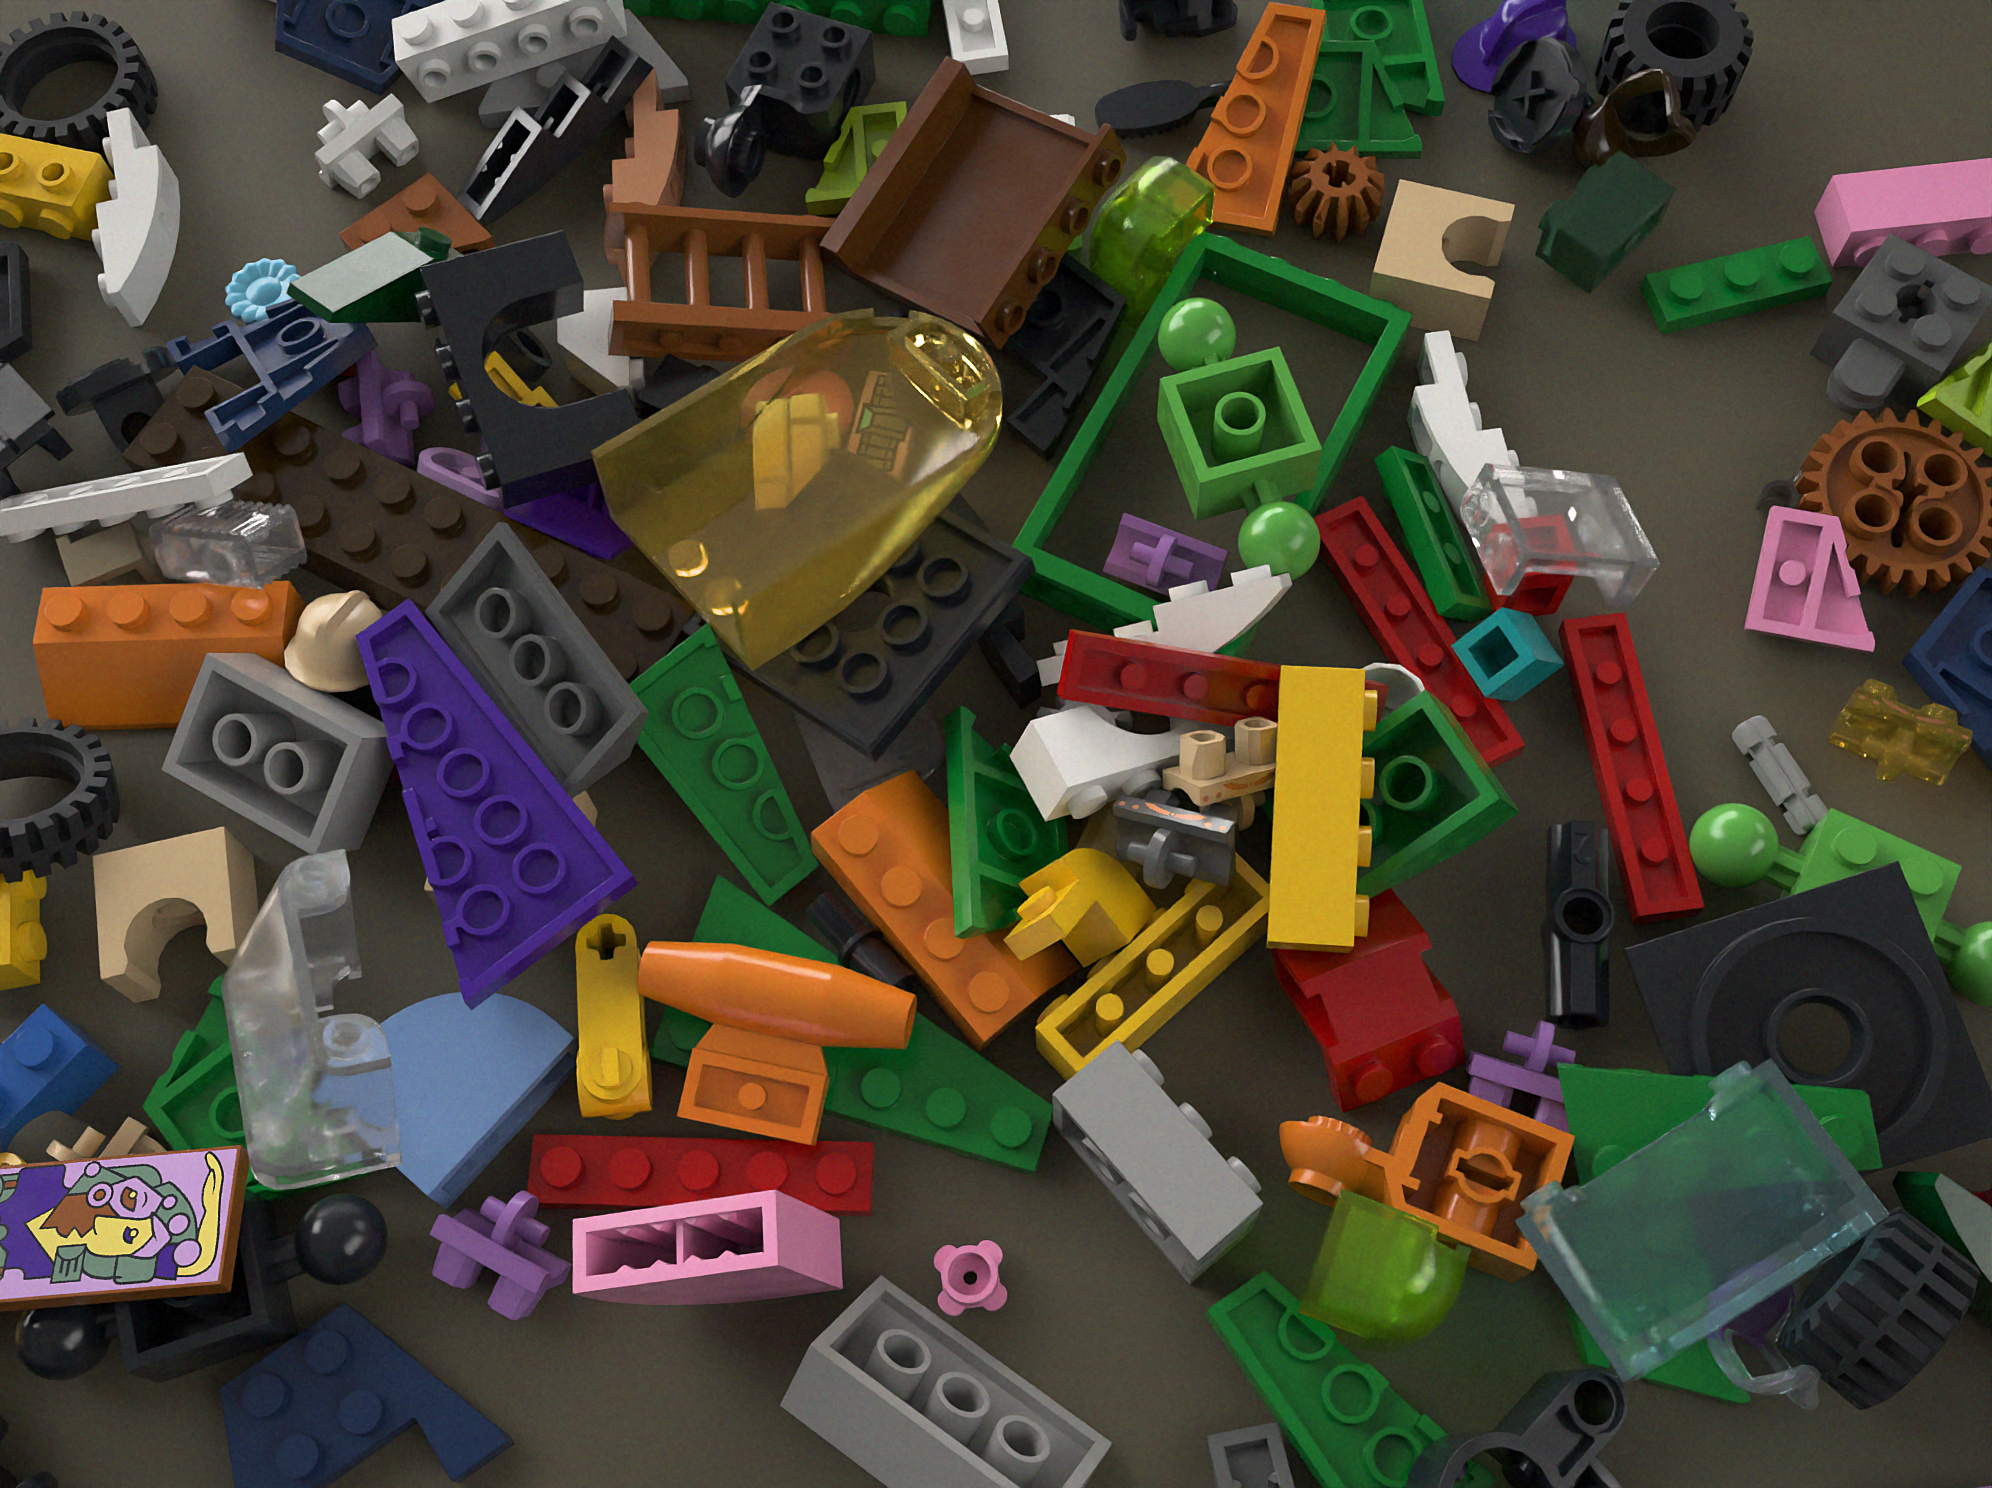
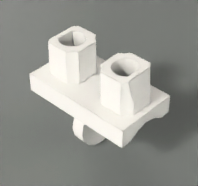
(357, 136)

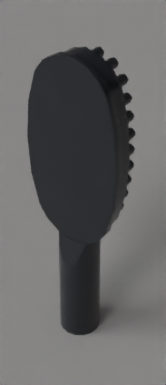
(1155, 106)

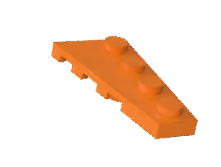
(1259, 121)

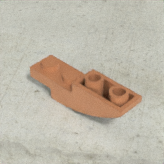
(654, 160)

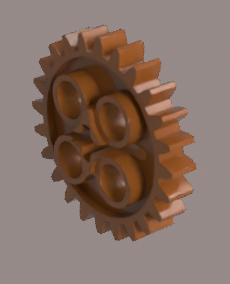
(1952, 512)

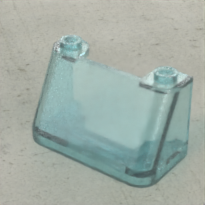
(1700, 1222)

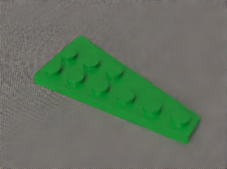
(924, 1093)

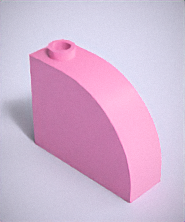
(708, 1252)

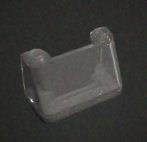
(307, 1085)

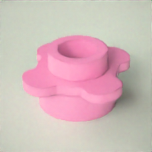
(955, 1263)

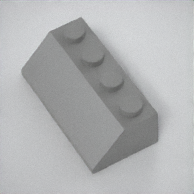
(932, 1405)

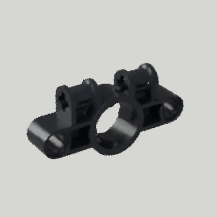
(1540, 1438)

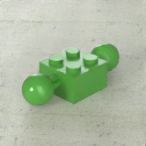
(1238, 436)
(1740, 847)

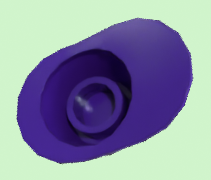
(1487, 44)

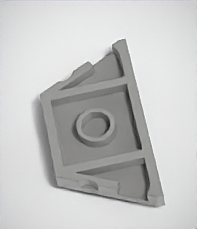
(533, 85)

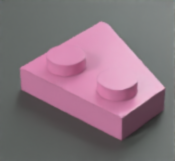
(1806, 584)

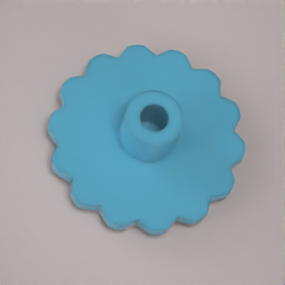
(259, 287)

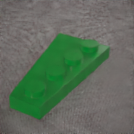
(719, 764)

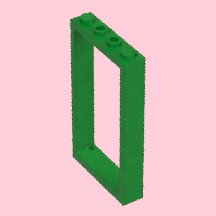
(1263, 278)

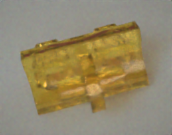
(1900, 736)

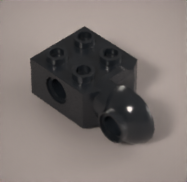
(785, 95)

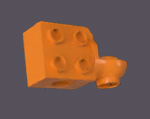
(1448, 1164)

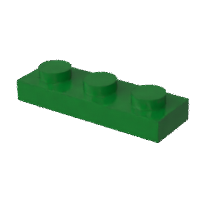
(1736, 285)
(1432, 535)

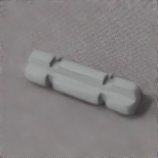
(1779, 774)

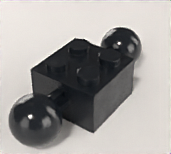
(173, 1336)

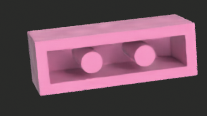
(1930, 206)

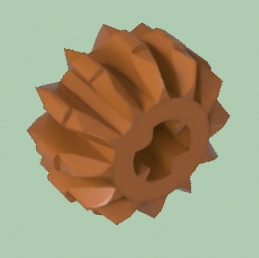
(1335, 192)

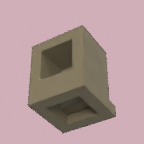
(111, 557)

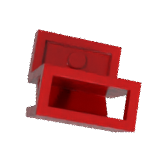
(1375, 1008)

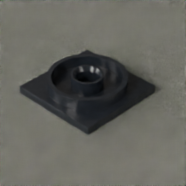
(878, 679)
(1848, 945)

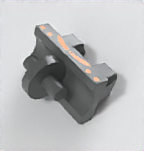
(1177, 840)

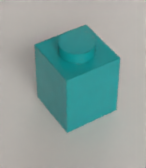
(1507, 655)

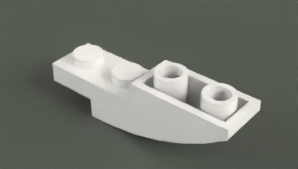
(139, 223)
(1448, 425)
(1197, 617)

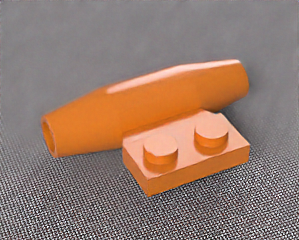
(770, 1017)

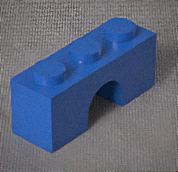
(46, 1069)

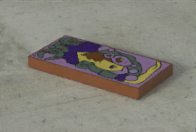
(120, 1227)

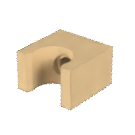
(1420, 241)
(166, 887)

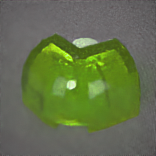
(1146, 227)
(1382, 1275)

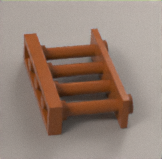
(699, 328)

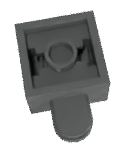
(1893, 335)

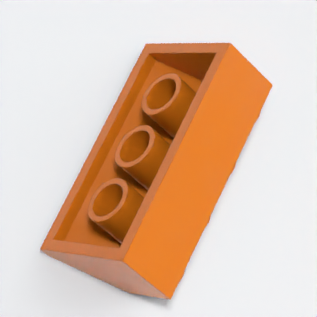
(136, 650)
(896, 867)

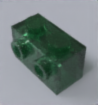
(1603, 220)

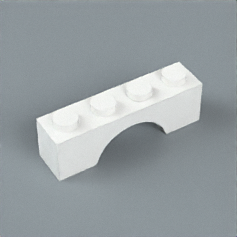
(1082, 762)

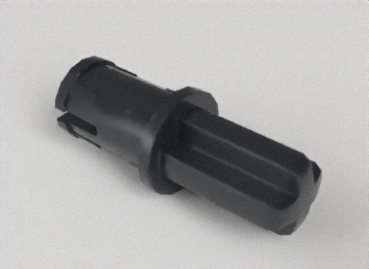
(858, 945)

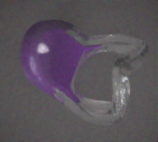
(1762, 1329)

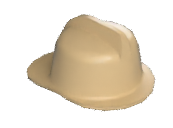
(325, 645)

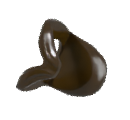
(1601, 128)

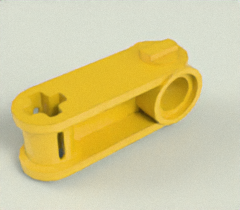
(613, 1045)

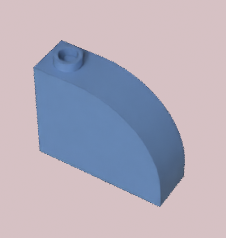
(469, 1083)

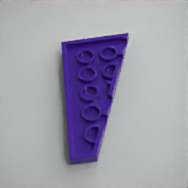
(492, 825)

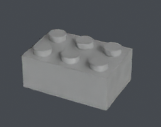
(281, 753)
(1157, 1159)

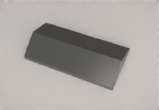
(538, 662)

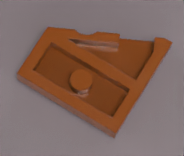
(420, 205)

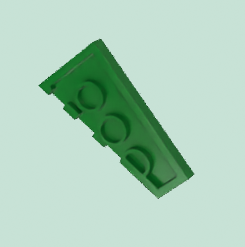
(1629, 1108)
(1322, 1396)

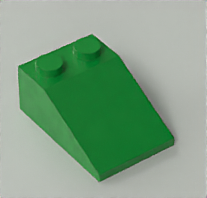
(1427, 794)

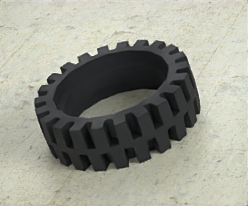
(65, 43)
(73, 822)

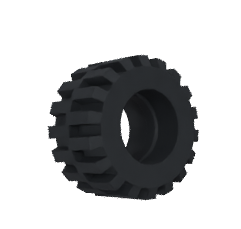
(1694, 40)
(1881, 1310)

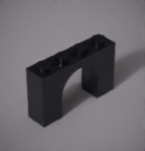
(475, 306)

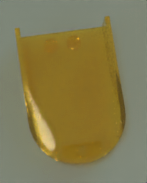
(804, 470)

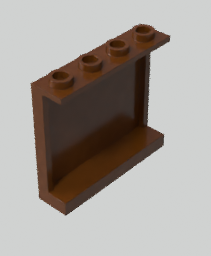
(973, 205)

